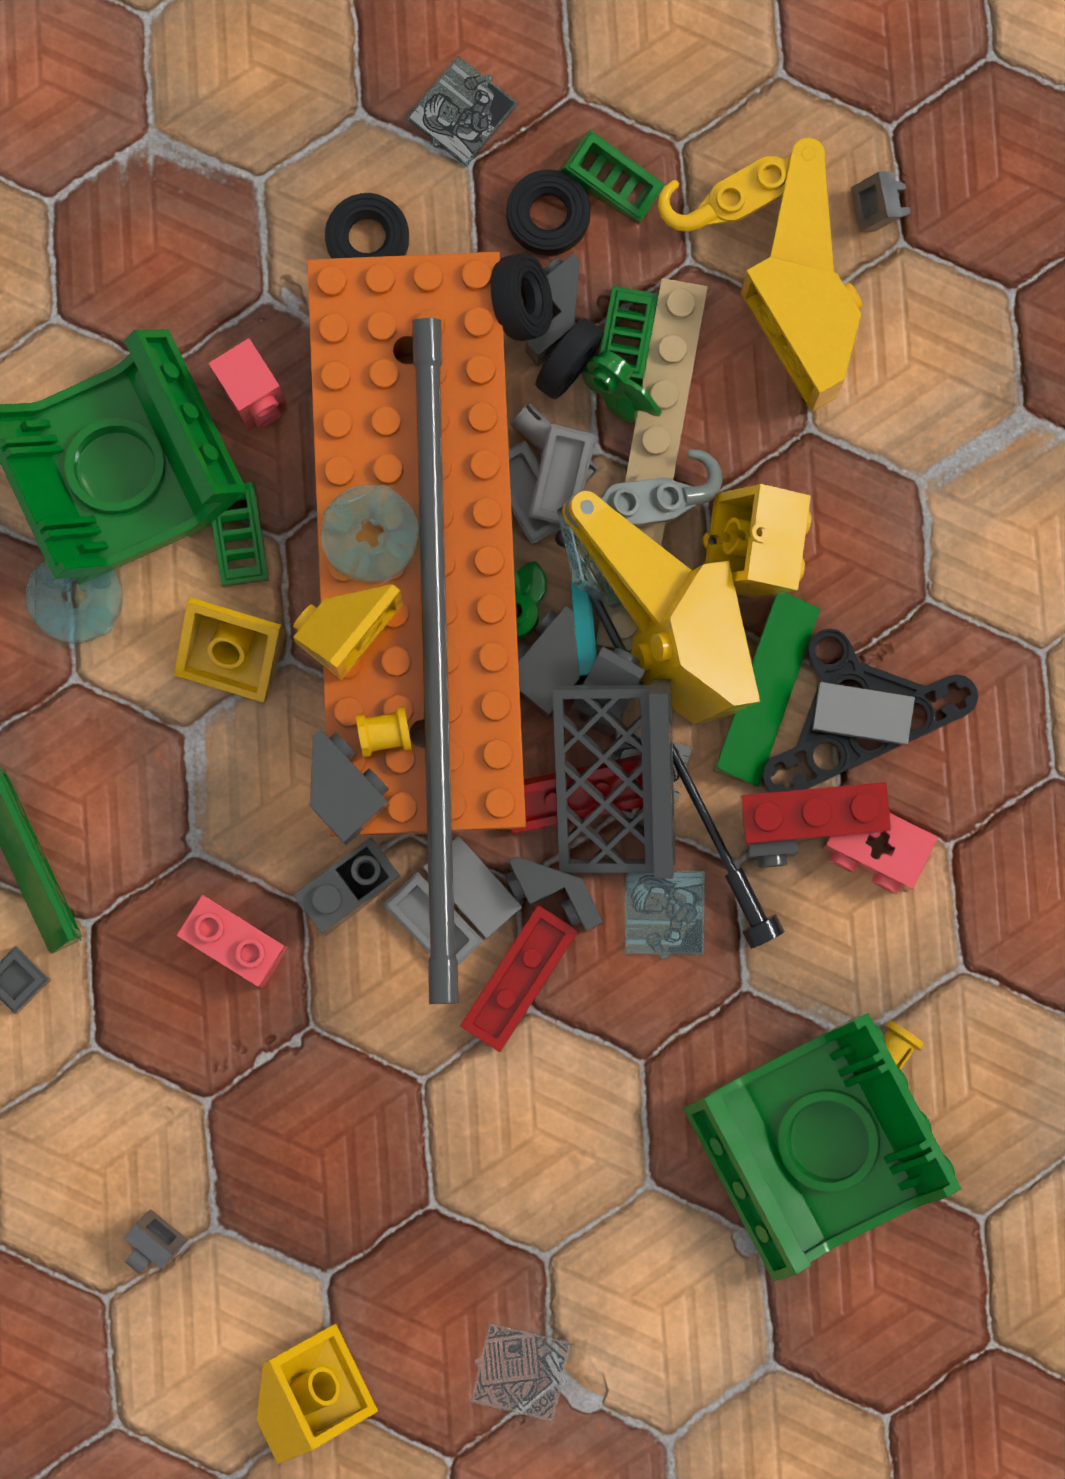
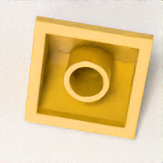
(228, 650)

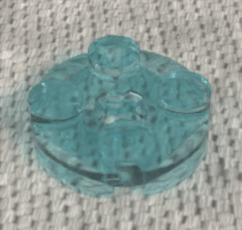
(379, 507)
(73, 625)

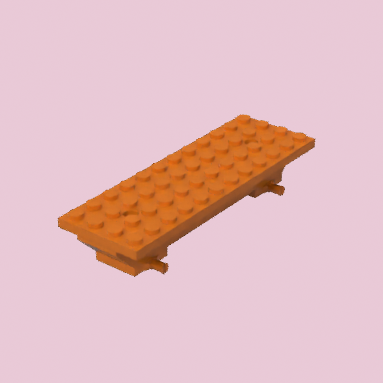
(369, 437)

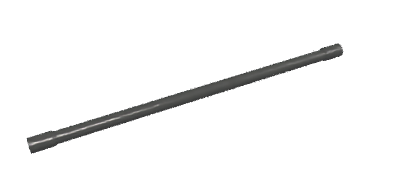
(442, 959)

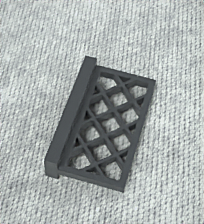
(656, 770)

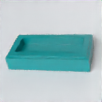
(584, 631)

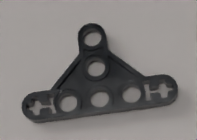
(869, 678)

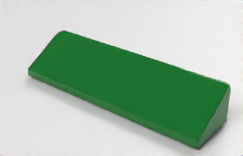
(775, 673)
(34, 872)

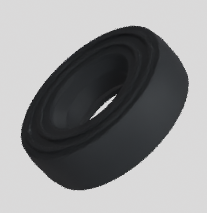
(542, 184)
(362, 207)
(509, 279)
(569, 358)

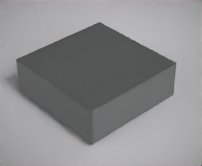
(20, 980)

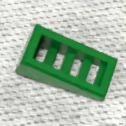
(621, 163)
(634, 296)
(247, 574)

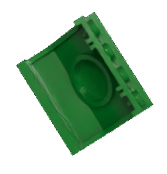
(118, 462)
(821, 1146)

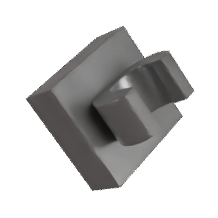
(878, 201)
(153, 1242)

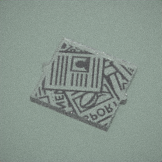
(521, 1372)

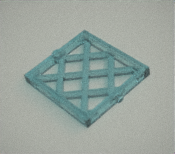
(580, 566)

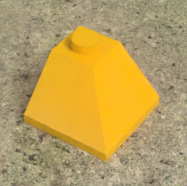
(346, 626)
(311, 1395)

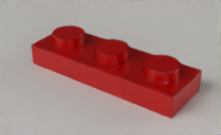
(542, 799)
(815, 813)
(519, 978)

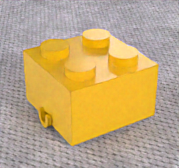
(761, 537)

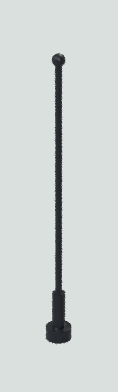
(761, 927)

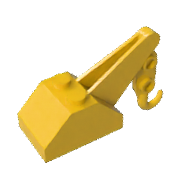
(794, 291)

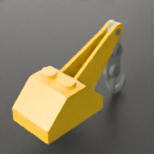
(683, 616)

